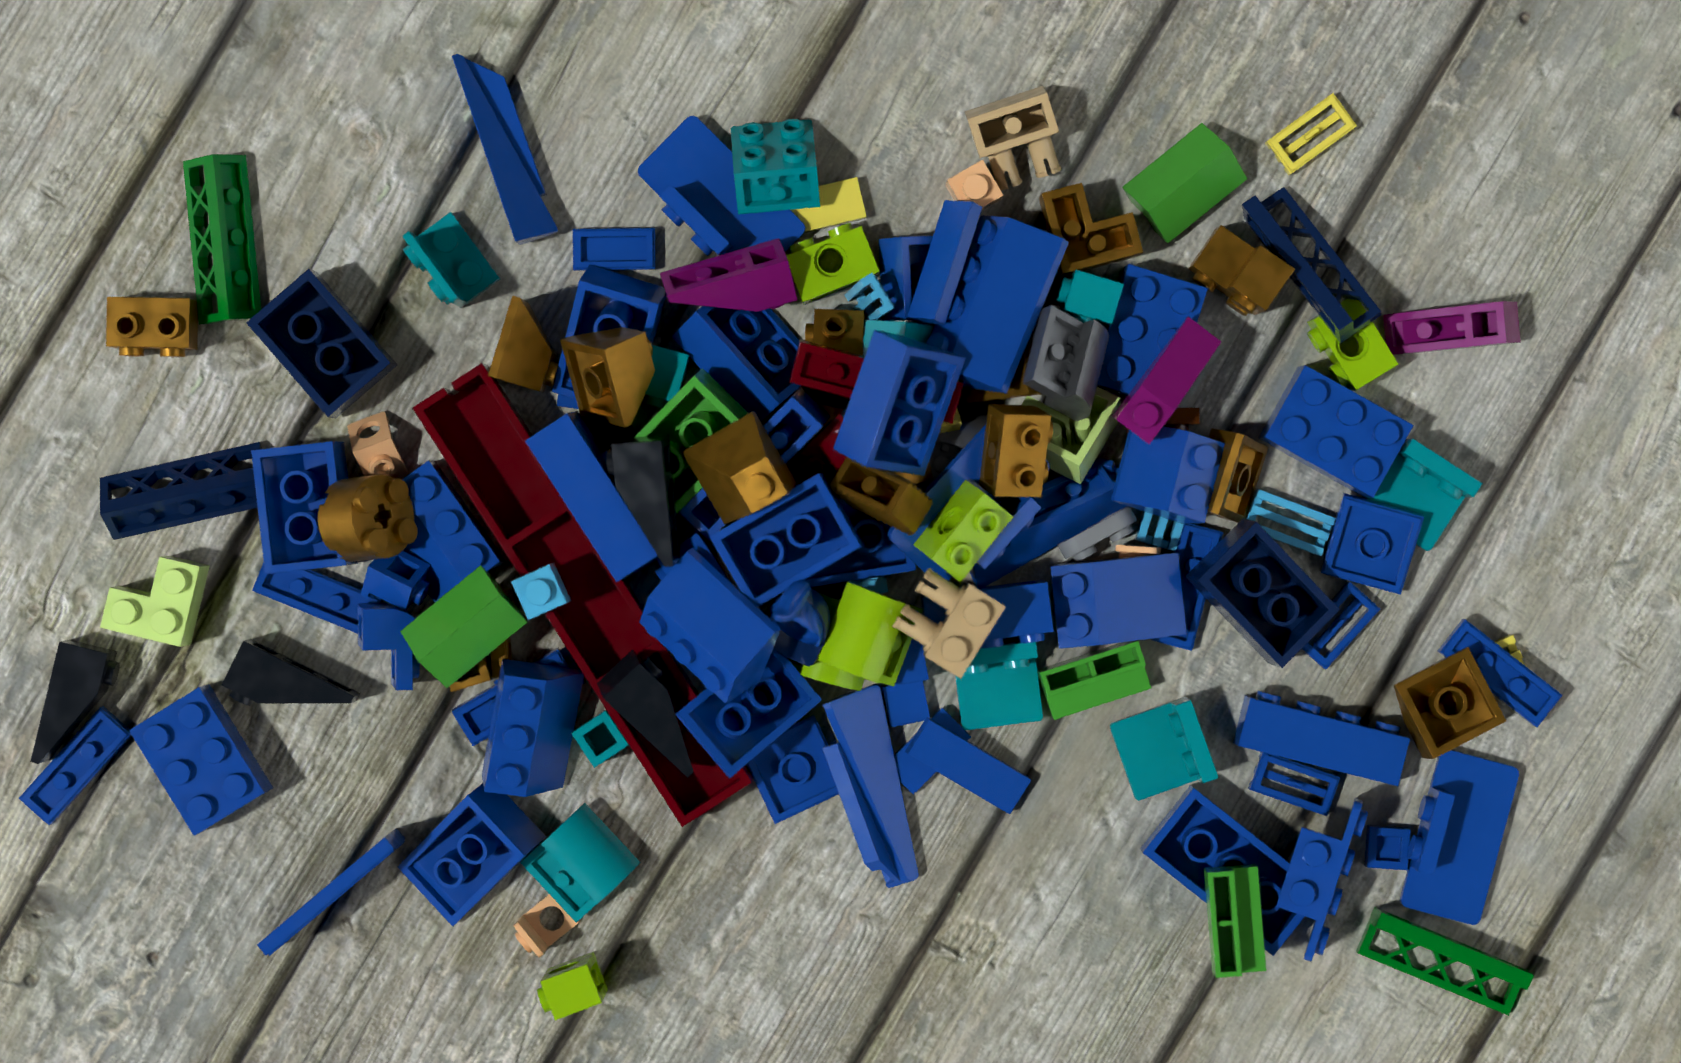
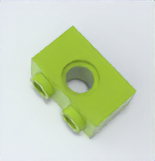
(813, 281)
(1372, 355)
(963, 530)
(572, 986)

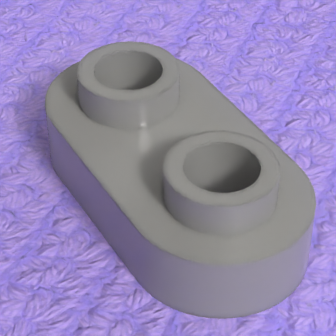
(1113, 526)

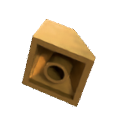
(524, 350)
(609, 373)
(740, 468)
(1447, 704)

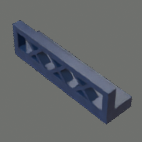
(1305, 276)
(183, 498)

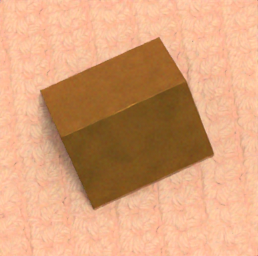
(1236, 475)

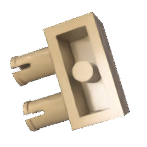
(1010, 123)
(964, 629)

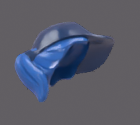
(803, 622)

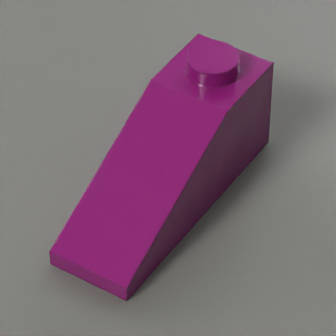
(739, 280)
(1452, 327)
(1167, 380)

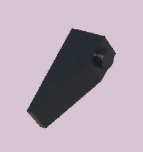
(647, 486)
(273, 678)
(75, 687)
(641, 697)

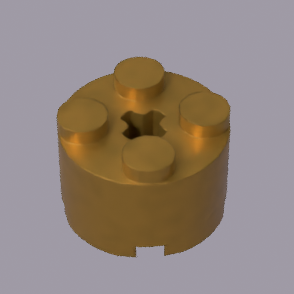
(367, 518)

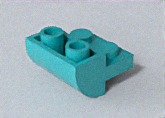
(580, 862)

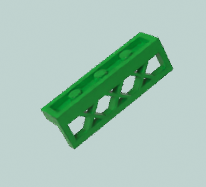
(226, 237)
(1454, 950)

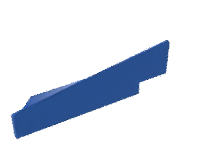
(506, 151)
(1064, 512)
(870, 784)

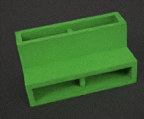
(1185, 182)
(463, 627)
(1094, 678)
(1234, 920)

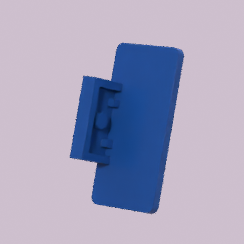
(697, 183)
(966, 466)
(1458, 837)
(1314, 873)

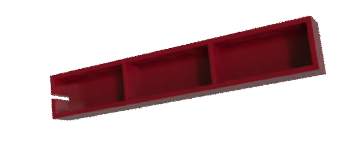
(600, 625)

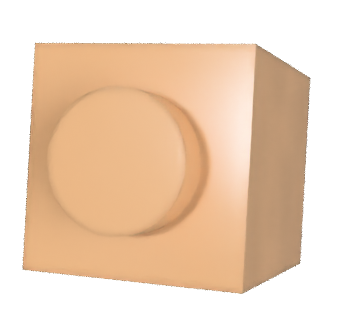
(975, 185)

